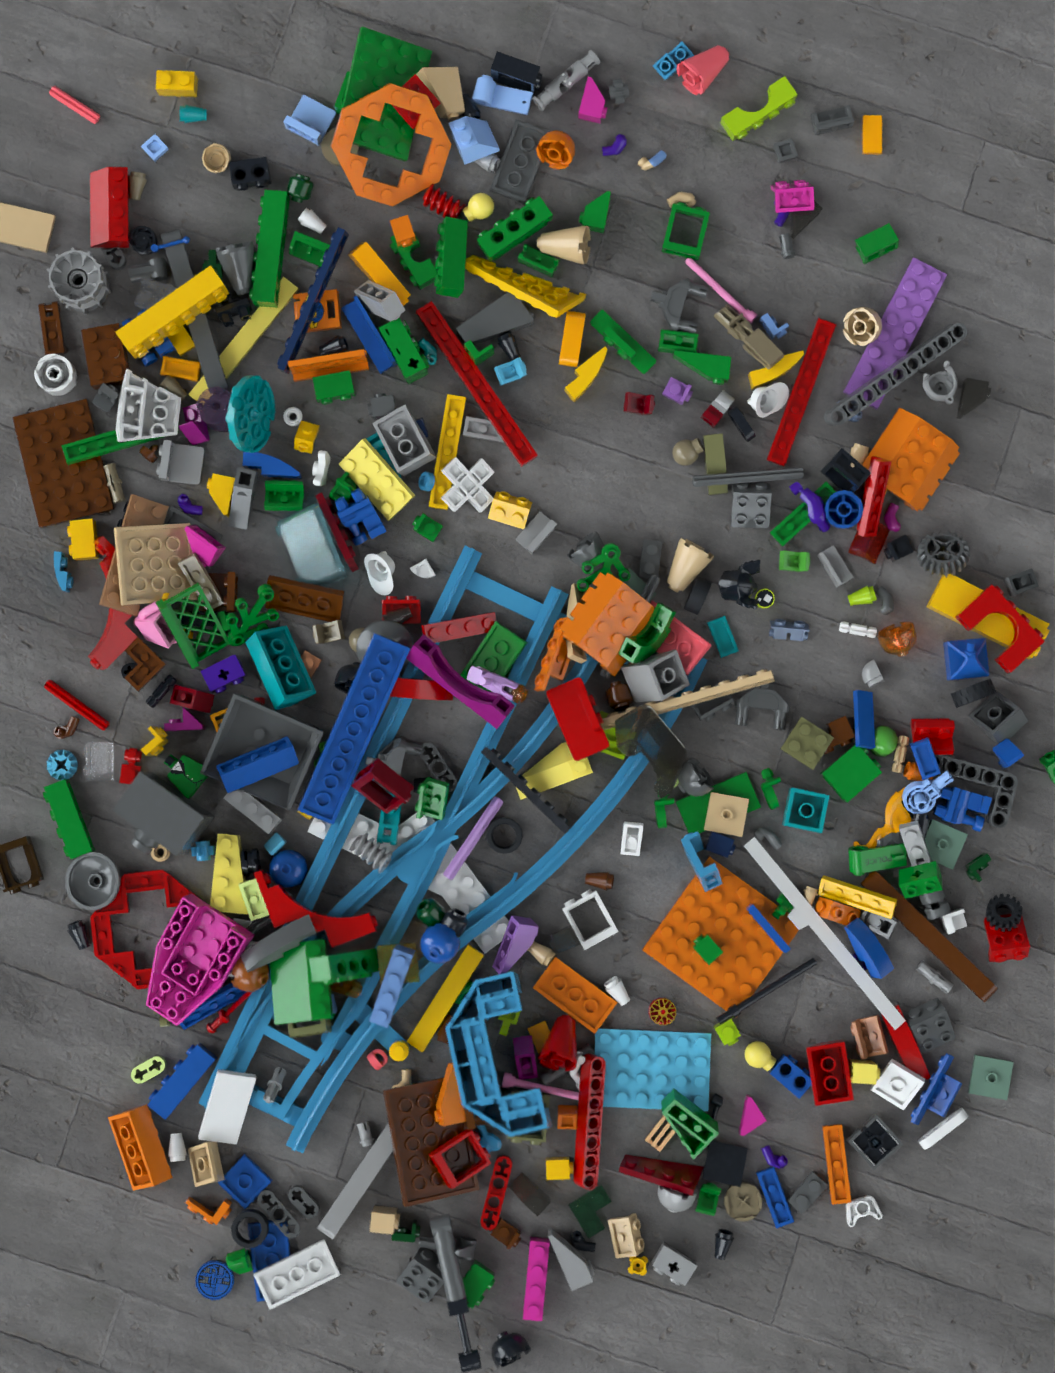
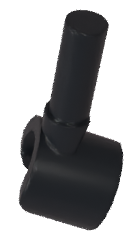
(716, 1100)

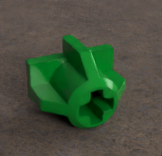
(343, 487)
(239, 1261)

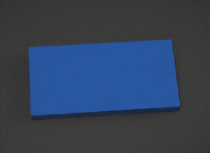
(271, 1250)

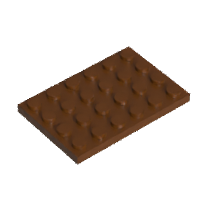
(59, 489)
(416, 1135)

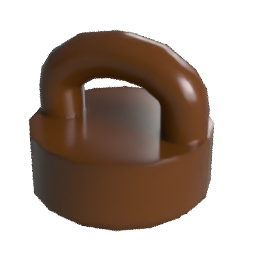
(149, 454)

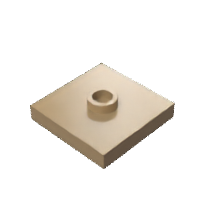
(726, 814)

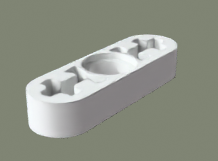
(943, 1128)

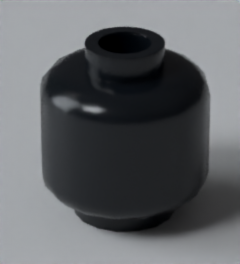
(455, 920)

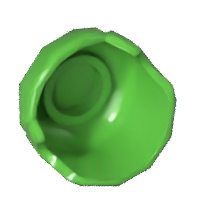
(885, 741)

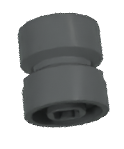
(938, 911)

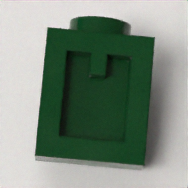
(978, 863)
(403, 1235)

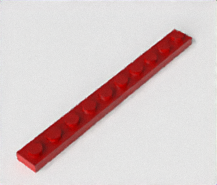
(476, 384)

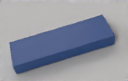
(864, 719)
(768, 928)
(775, 1197)

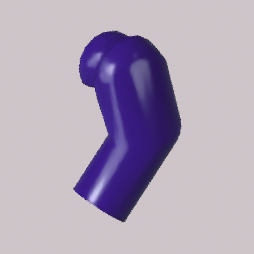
(616, 148)
(187, 506)

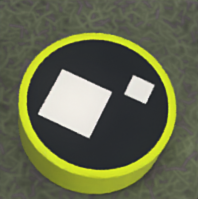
(765, 598)

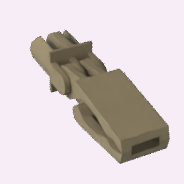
(756, 342)

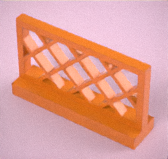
(322, 365)

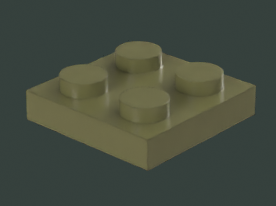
(806, 743)

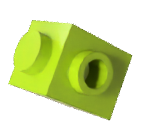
(727, 1032)

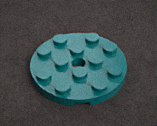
(250, 413)

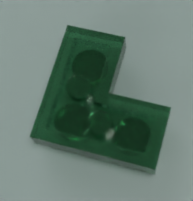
(585, 1210)

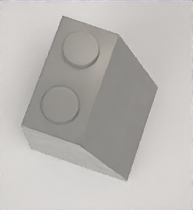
(655, 677)

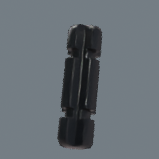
(161, 691)

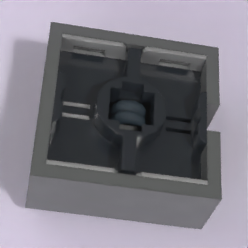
(880, 1147)

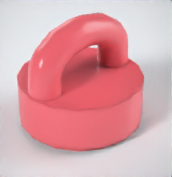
(375, 1061)

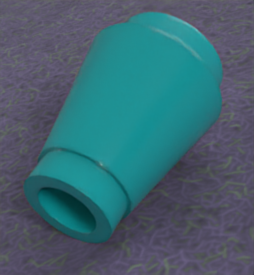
(192, 114)

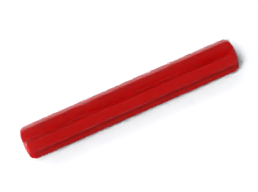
(76, 704)

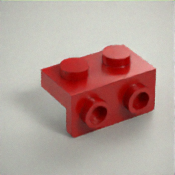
(391, 603)

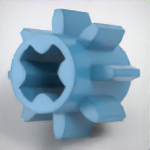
(203, 850)

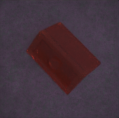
(869, 547)

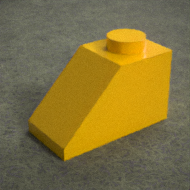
(221, 490)

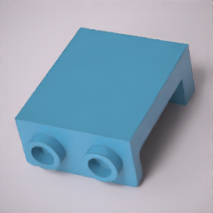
(708, 876)

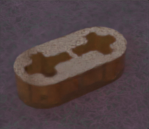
(345, 989)

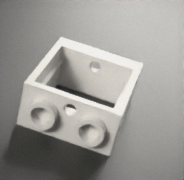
(600, 936)

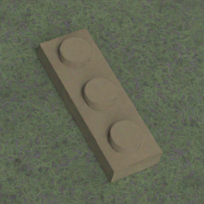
(196, 573)

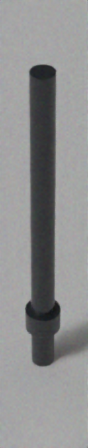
(734, 1010)

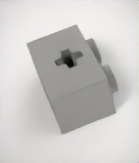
(667, 1255)

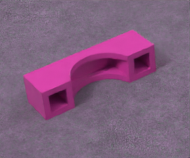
(536, 1278)

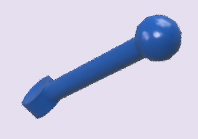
(155, 248)

